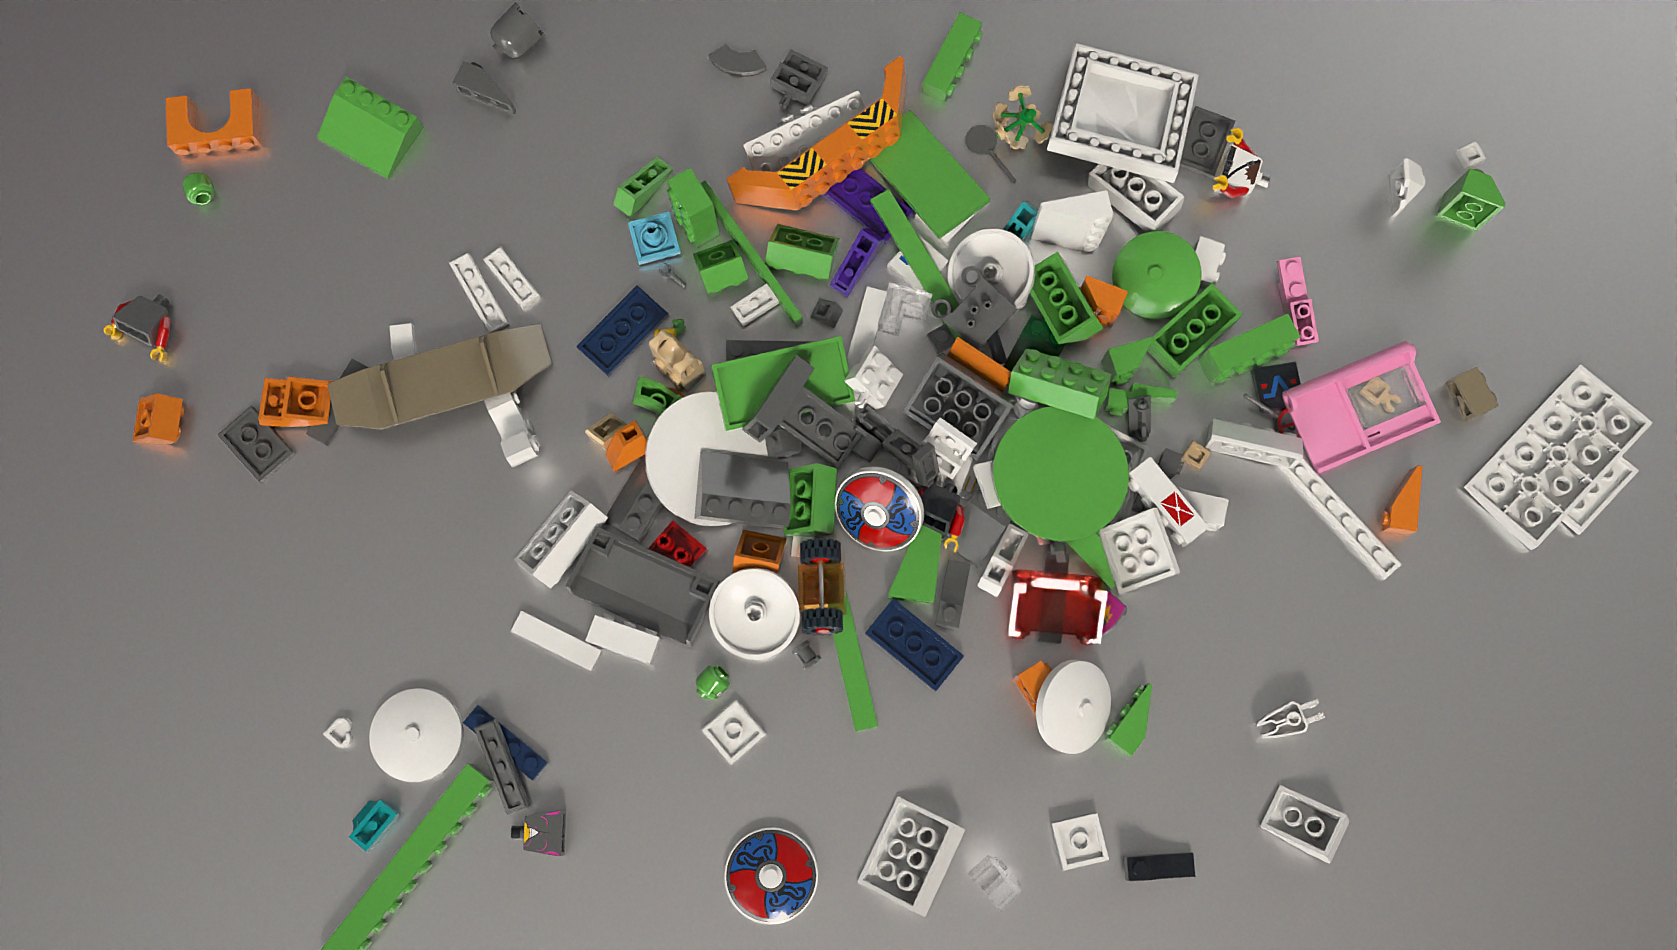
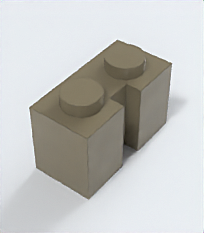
(1472, 393)

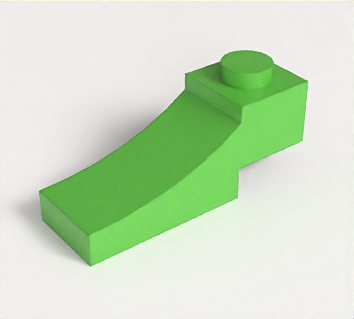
(1117, 399)

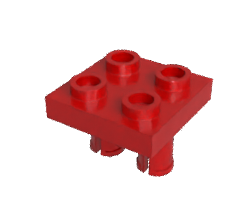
(678, 545)

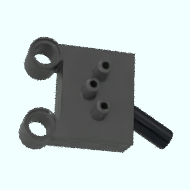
(979, 315)

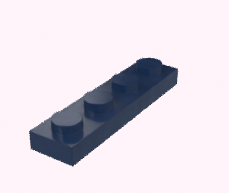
(524, 757)

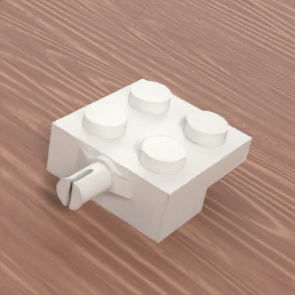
(873, 379)
(950, 446)

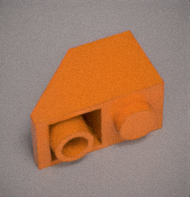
(626, 446)

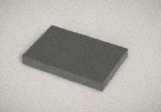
(1205, 141)
(256, 445)

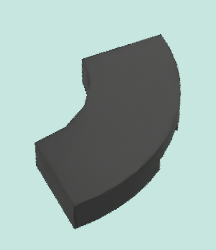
(736, 62)

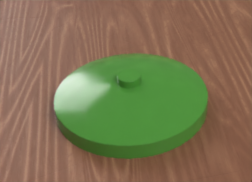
(1158, 274)

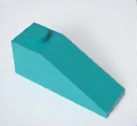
(1022, 220)

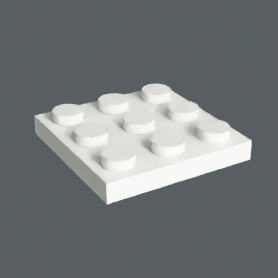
(1138, 551)

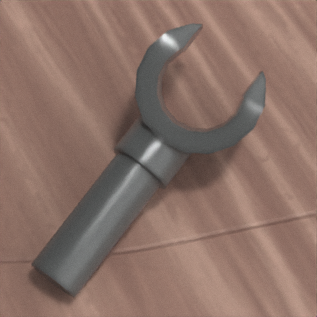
(672, 275)

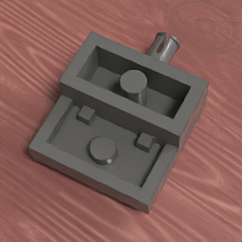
(798, 78)

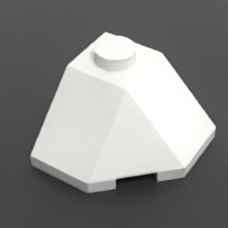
(1405, 184)

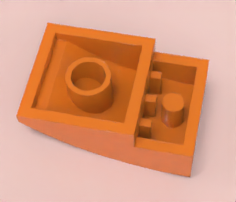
(294, 402)

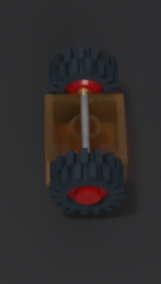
(821, 587)

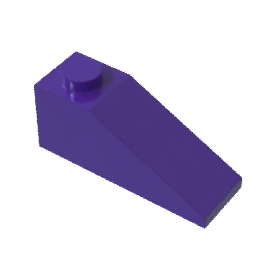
(857, 261)

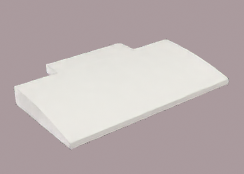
(1561, 461)

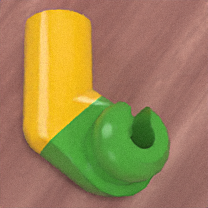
(677, 329)

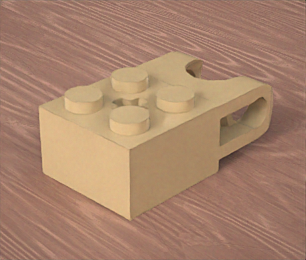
(676, 361)

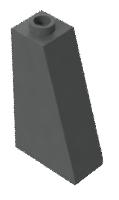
(778, 399)

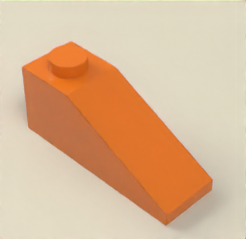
(1403, 509)

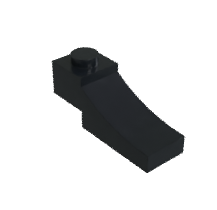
(1159, 866)

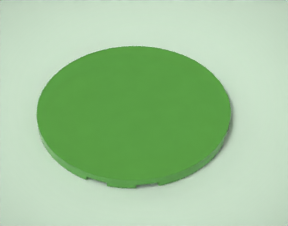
(1060, 474)

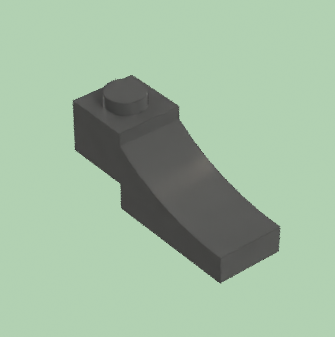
(1170, 464)
(953, 594)

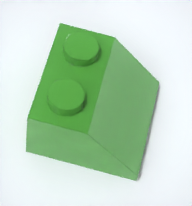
(720, 267)
(1124, 360)

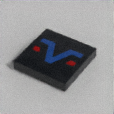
(1273, 381)

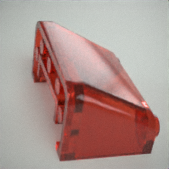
(1056, 604)

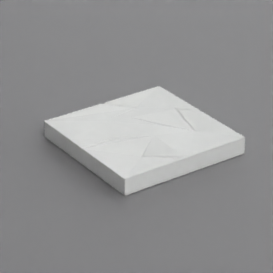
(1123, 113)

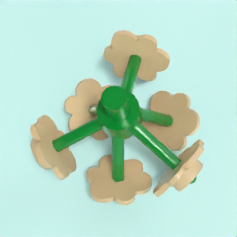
(1026, 116)

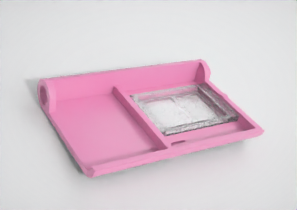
(1348, 407)

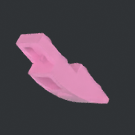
(1295, 299)

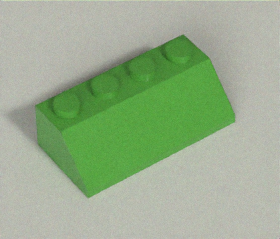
(1063, 301)

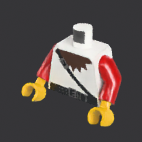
(1240, 168)

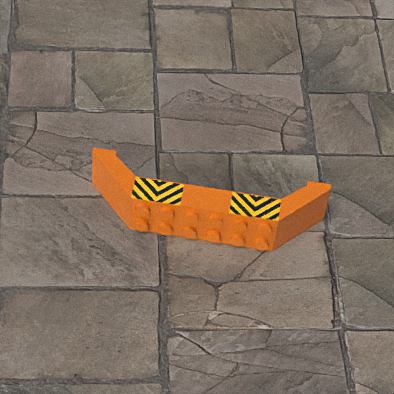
(831, 157)

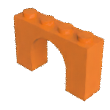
(239, 131)

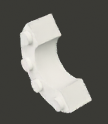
(515, 432)

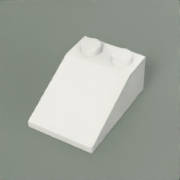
(1305, 823)

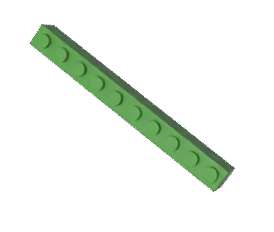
(411, 861)

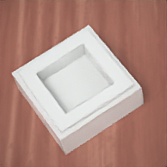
(1470, 155)

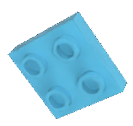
(654, 238)

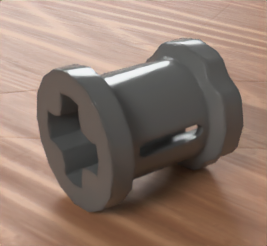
(806, 655)

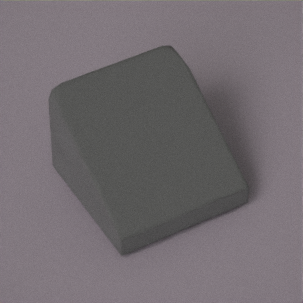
(827, 312)

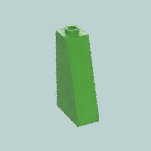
(919, 569)

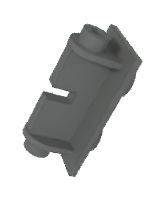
(1139, 417)
(874, 424)

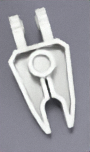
(1290, 719)

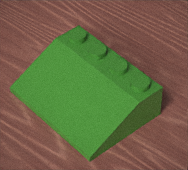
(368, 128)

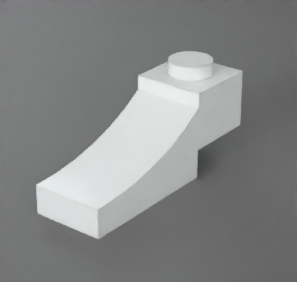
(1003, 560)

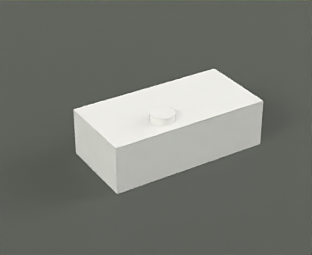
(1139, 197)

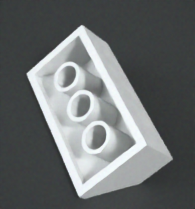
(1254, 443)
(560, 539)

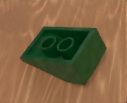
(1037, 337)

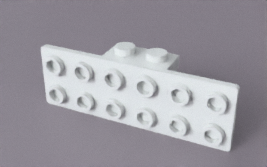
(800, 132)

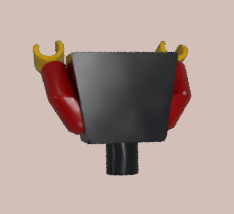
(943, 511)

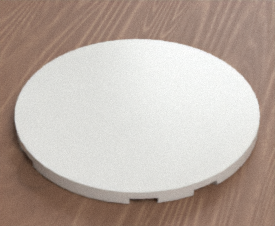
(675, 449)

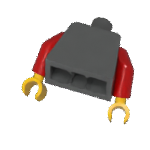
(144, 321)

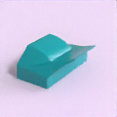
(372, 824)

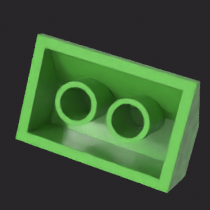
(1471, 200)
(801, 251)
(812, 501)

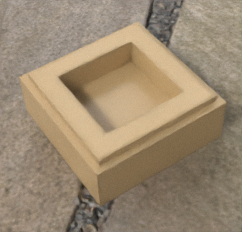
(1195, 455)

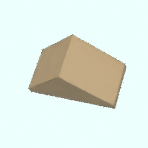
(604, 430)

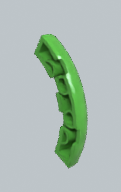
(653, 395)

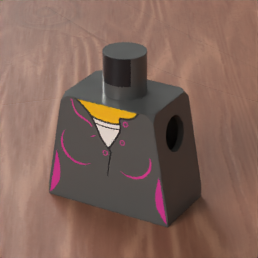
(543, 833)

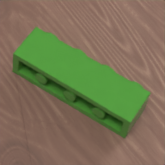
(952, 56)

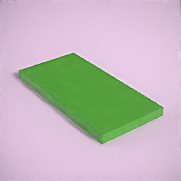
(929, 178)
(746, 380)

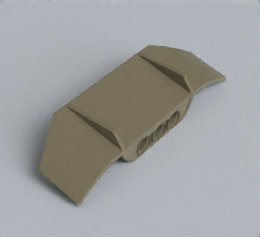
(439, 379)

